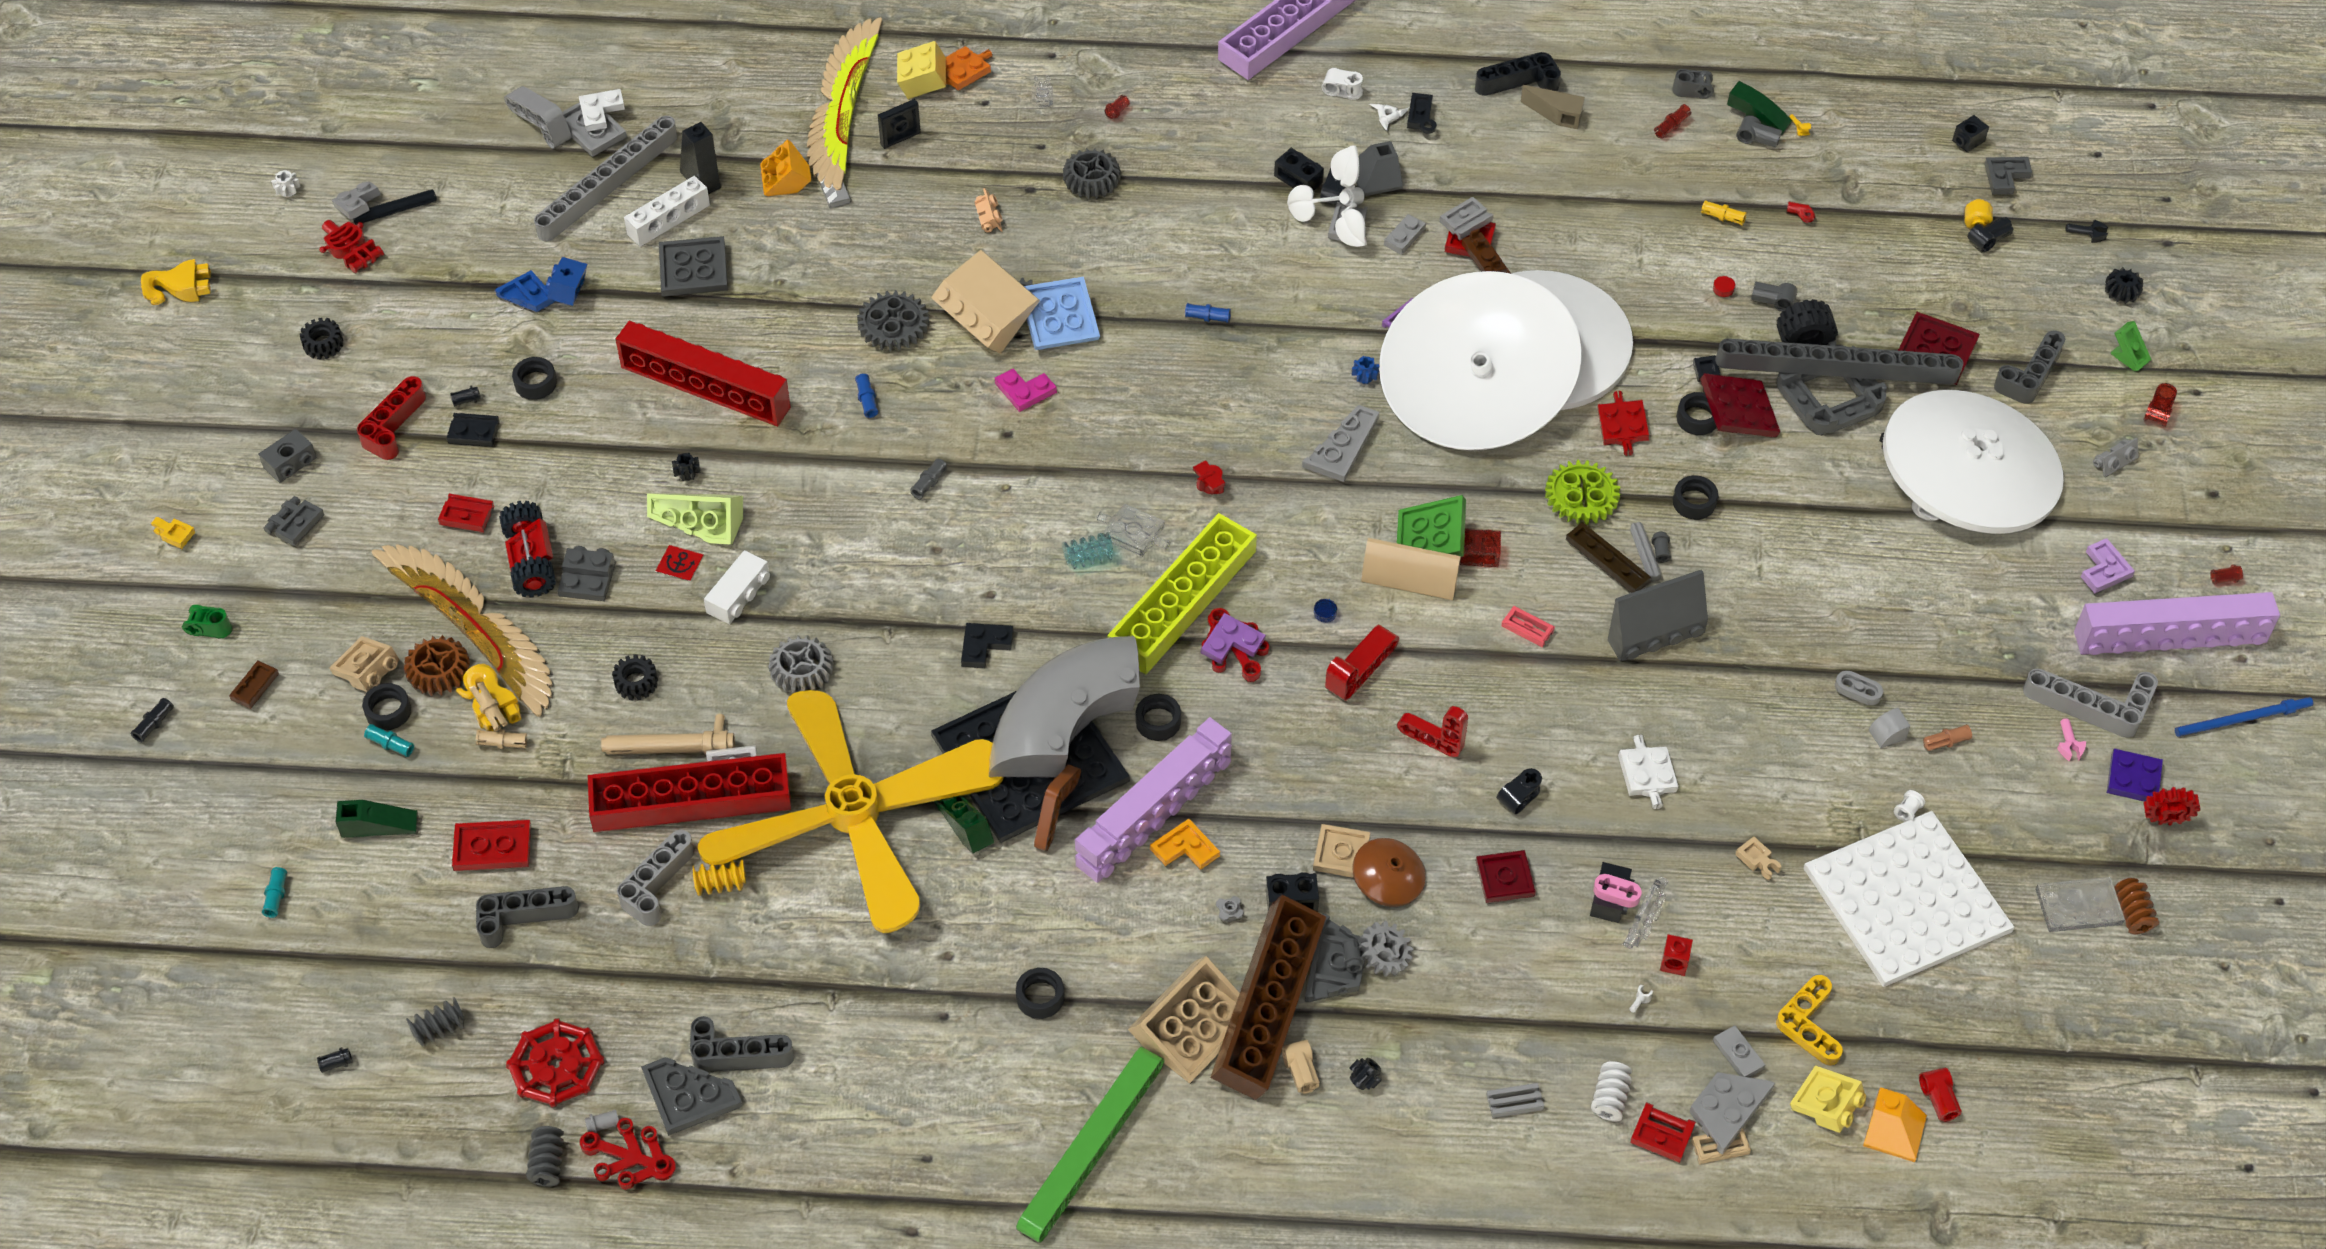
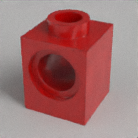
(1676, 955)

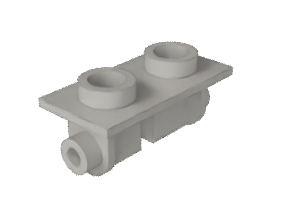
(2118, 456)

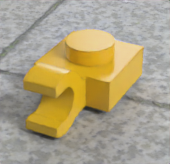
(174, 533)

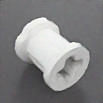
(1909, 806)

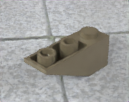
(1555, 106)

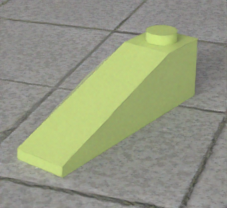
(704, 515)

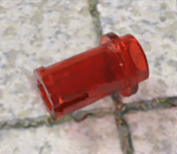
(1113, 109)
(2228, 574)

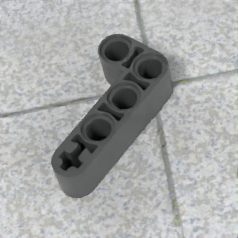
(2026, 384)
(557, 901)
(741, 1046)

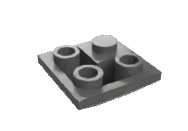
(1379, 169)

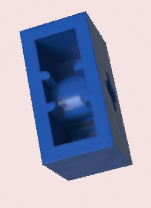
(566, 281)

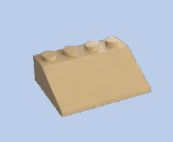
(986, 300)
(1189, 1019)

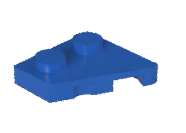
(525, 291)

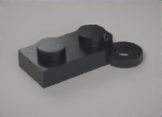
(1420, 113)

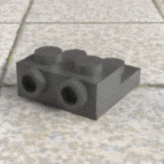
(586, 574)

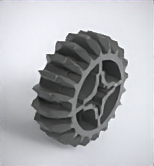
(1091, 173)

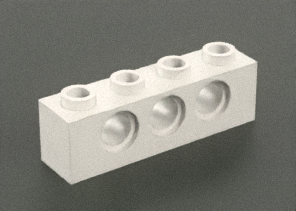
(666, 211)

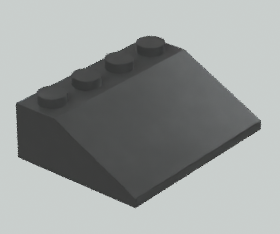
(1659, 616)

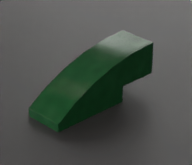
(1758, 105)

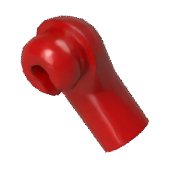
(1802, 210)

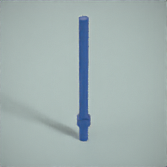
(2286, 707)

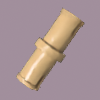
(489, 706)
(501, 739)

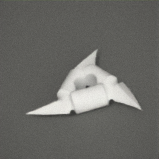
(1393, 113)

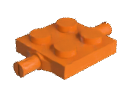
(966, 67)

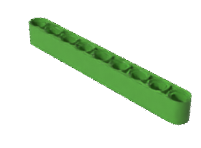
(1090, 1145)

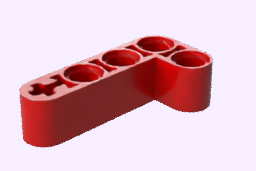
(378, 428)
(1348, 675)

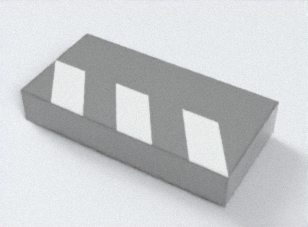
(835, 197)

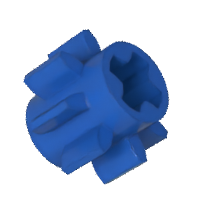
(1365, 369)

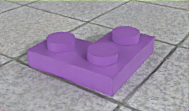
(1231, 633)

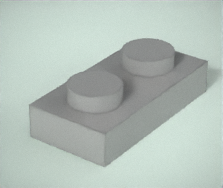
(1404, 234)

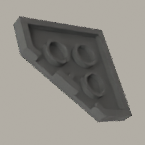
(688, 1094)

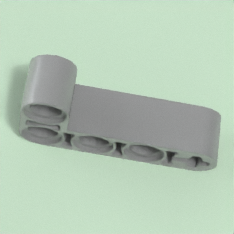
(540, 113)
(677, 851)

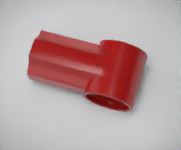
(1939, 1087)

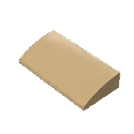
(1410, 569)

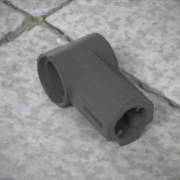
(1753, 130)
(1779, 296)

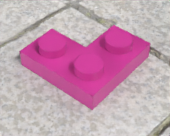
(1023, 393)

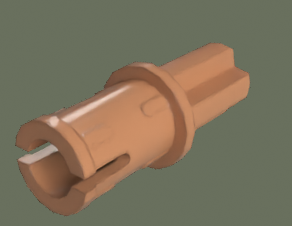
(1947, 737)

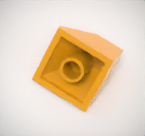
(1895, 1125)

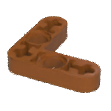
(1054, 796)

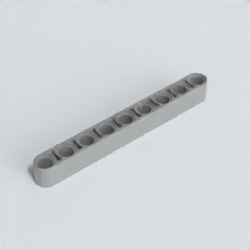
(605, 178)

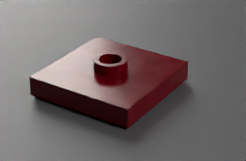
(1505, 876)

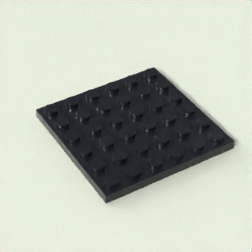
(1019, 800)

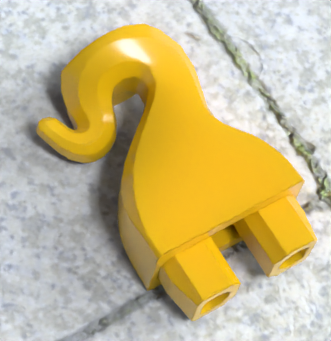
(180, 281)
(507, 700)

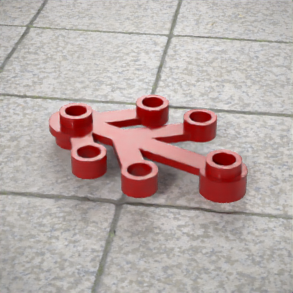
(1247, 665)
(630, 1157)

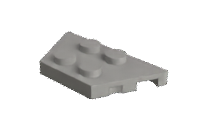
(1728, 1106)

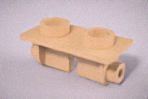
(987, 211)

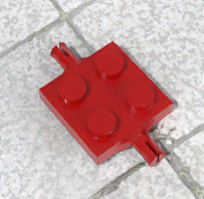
(1623, 422)

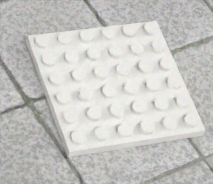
(1908, 898)

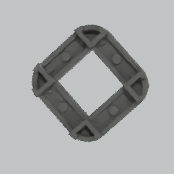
(1825, 419)

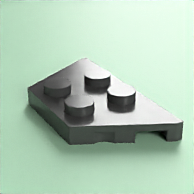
(1327, 973)

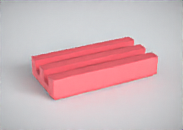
(1526, 629)

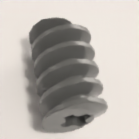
(437, 1022)
(545, 1156)

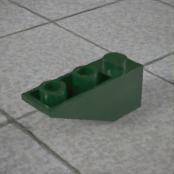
(371, 818)
(966, 822)

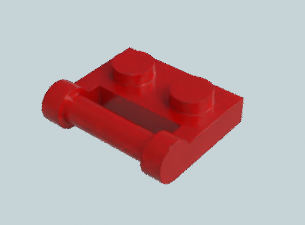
(1659, 1137)

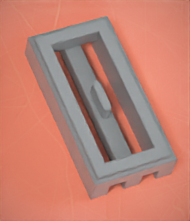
(1518, 1096)

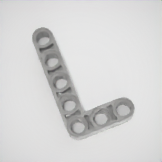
(2090, 705)

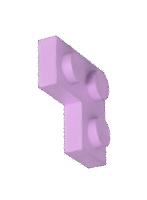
(2109, 568)

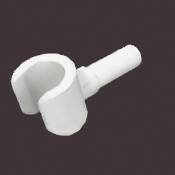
(1640, 998)

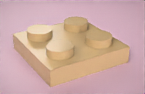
(1337, 849)

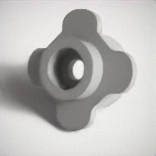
(1229, 915)

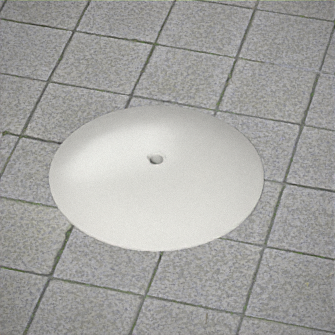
(1471, 320)

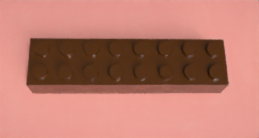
(1268, 998)

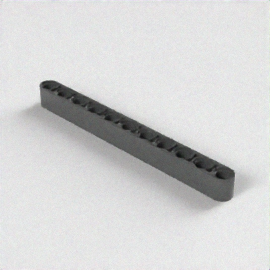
(1838, 361)

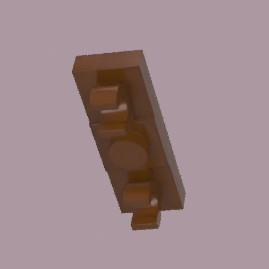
(1483, 253)

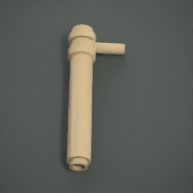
(671, 743)

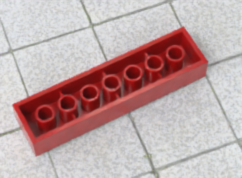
(703, 373)
(688, 792)

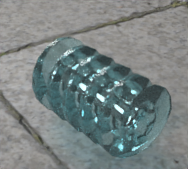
(1088, 550)

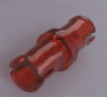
(1672, 121)

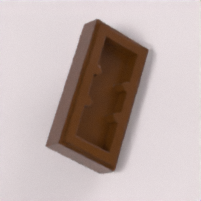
(254, 684)

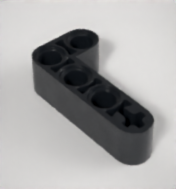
(1519, 72)

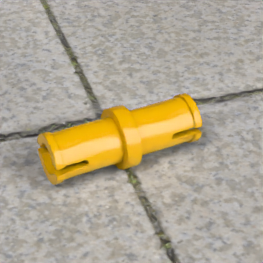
(1723, 212)

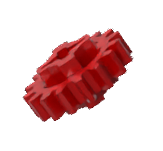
(2171, 806)

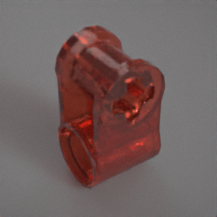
(2161, 404)

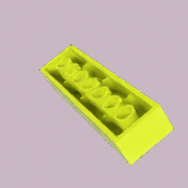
(1186, 589)

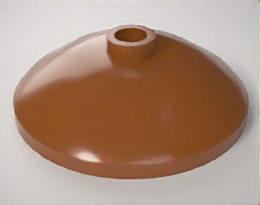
(1381, 879)

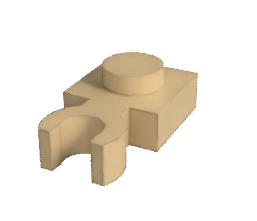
(1756, 856)

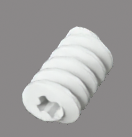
(1611, 1091)

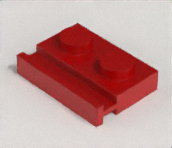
(466, 512)

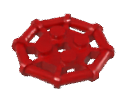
(549, 1050)

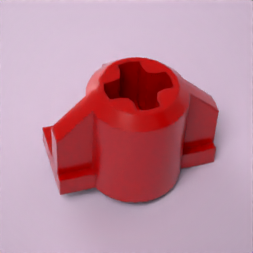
(1209, 478)

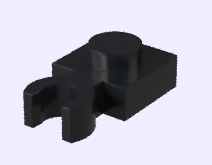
(1705, 365)

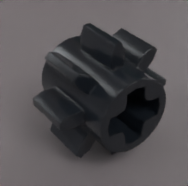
(686, 466)
(1365, 1073)

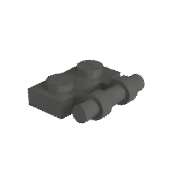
(297, 524)

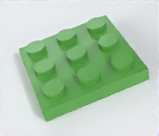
(1434, 526)

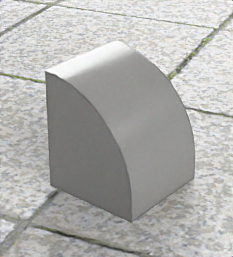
(1890, 728)

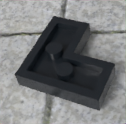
(980, 638)

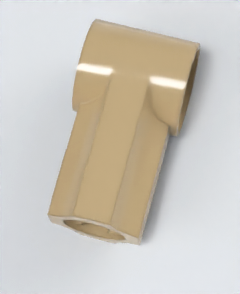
(1299, 1059)

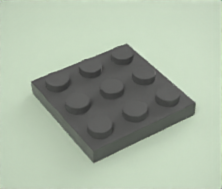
(693, 266)

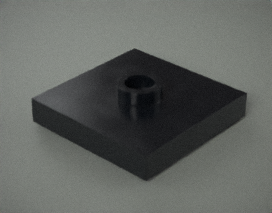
(899, 123)

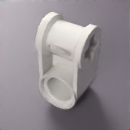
(1341, 83)

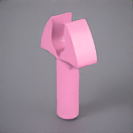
(2064, 748)

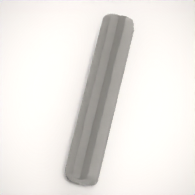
(1645, 551)

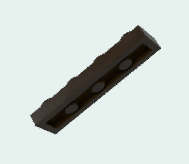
(1608, 558)

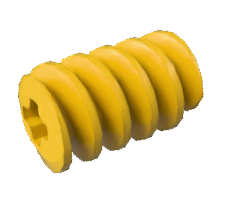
(719, 878)

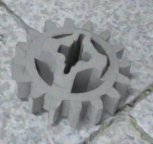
(1385, 948)

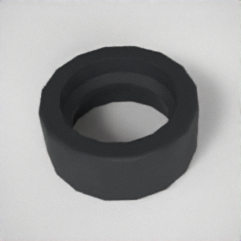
(532, 365)
(1692, 425)
(1700, 484)
(383, 692)
(1161, 732)
(1040, 975)

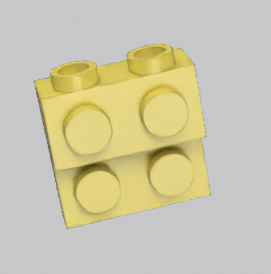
(1829, 1098)

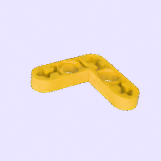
(1800, 1017)

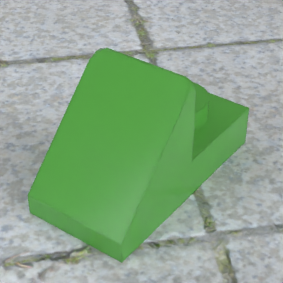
(2131, 347)

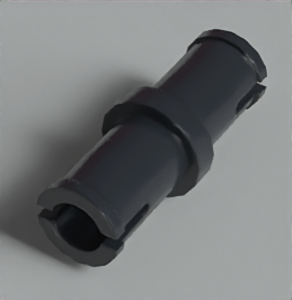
(152, 720)

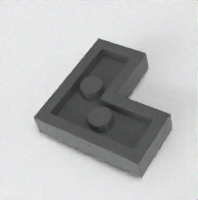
(2003, 170)

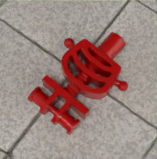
(349, 244)

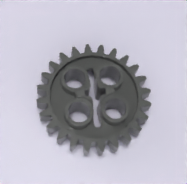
(893, 320)

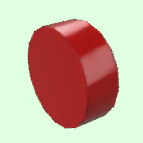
(1724, 286)

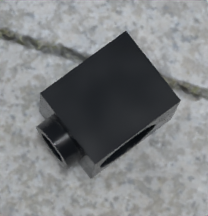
(1970, 133)

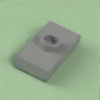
(1739, 1052)

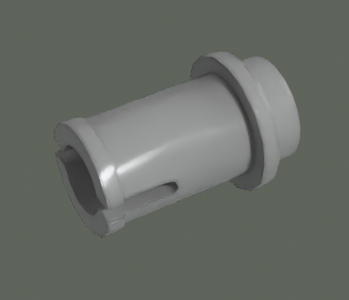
(601, 1121)

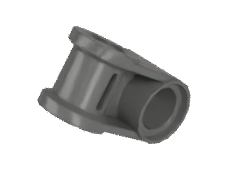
(1691, 83)

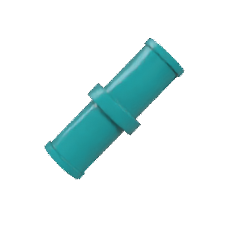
(389, 740)
(274, 892)

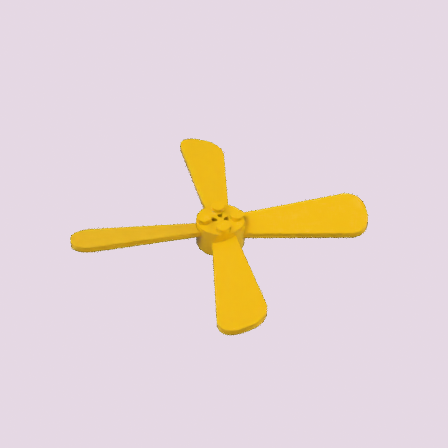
(855, 805)

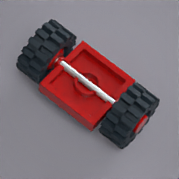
(528, 549)

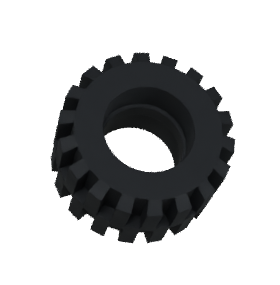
(1807, 323)

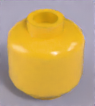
(1978, 212)

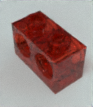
(1481, 548)

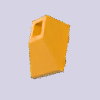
(784, 171)

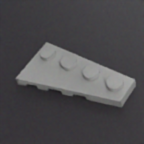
(1344, 445)

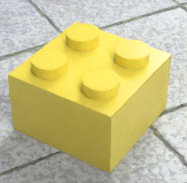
(921, 69)

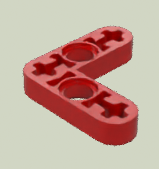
(1447, 740)

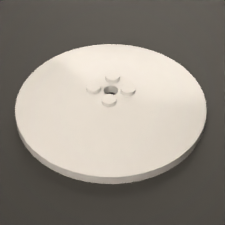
(1602, 332)
(1938, 464)

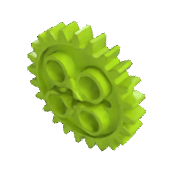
(1598, 489)

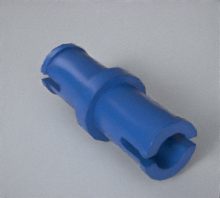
(1208, 312)
(866, 395)

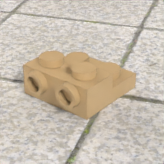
(365, 663)

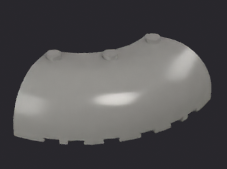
(1061, 702)

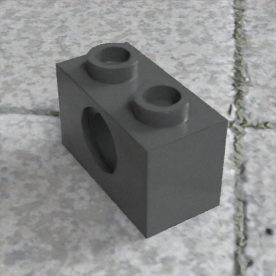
(287, 455)

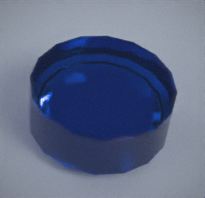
(1325, 610)

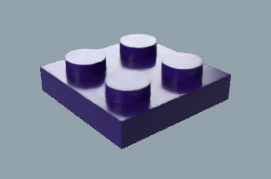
(2133, 775)

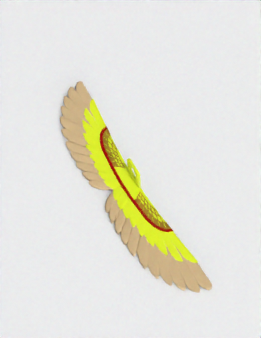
(832, 120)

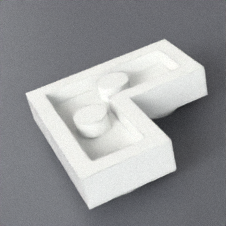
(595, 105)

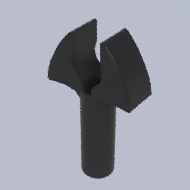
(2096, 231)

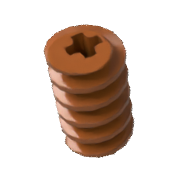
(2136, 906)

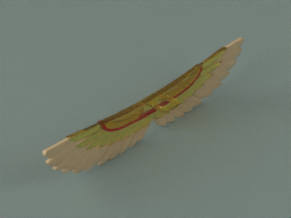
(491, 633)

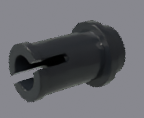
(465, 396)
(335, 1059)

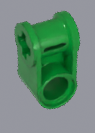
(207, 622)

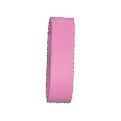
(1617, 890)

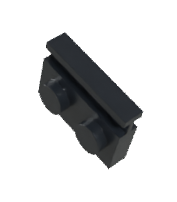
(473, 429)

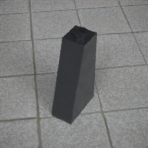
(699, 156)

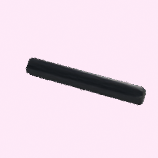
(397, 206)

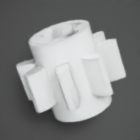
(285, 183)

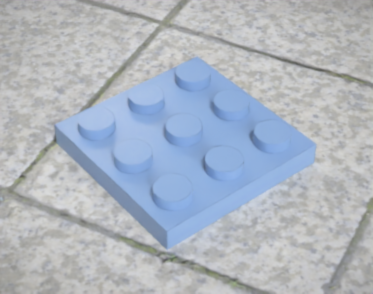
(1062, 314)

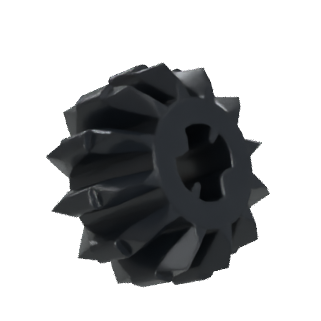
(2124, 285)

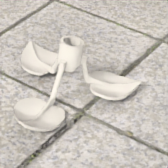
(1351, 225)

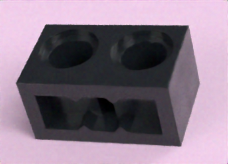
(1298, 170)
(1291, 887)

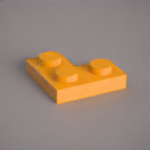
(1185, 840)

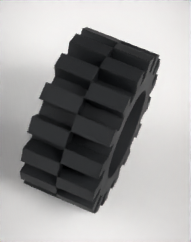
(319, 329)
(632, 666)

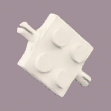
(1648, 771)

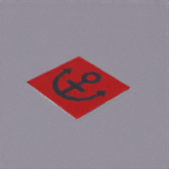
(679, 562)

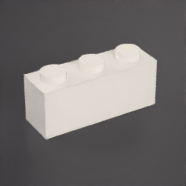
(737, 587)

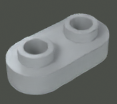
(1859, 688)

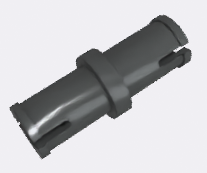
(928, 478)

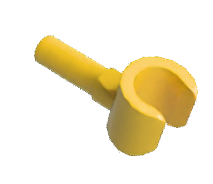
(1802, 128)

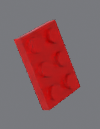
(491, 845)

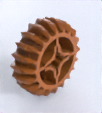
(450, 666)

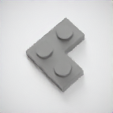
(353, 202)

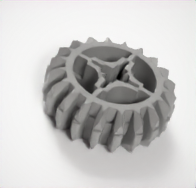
(803, 672)

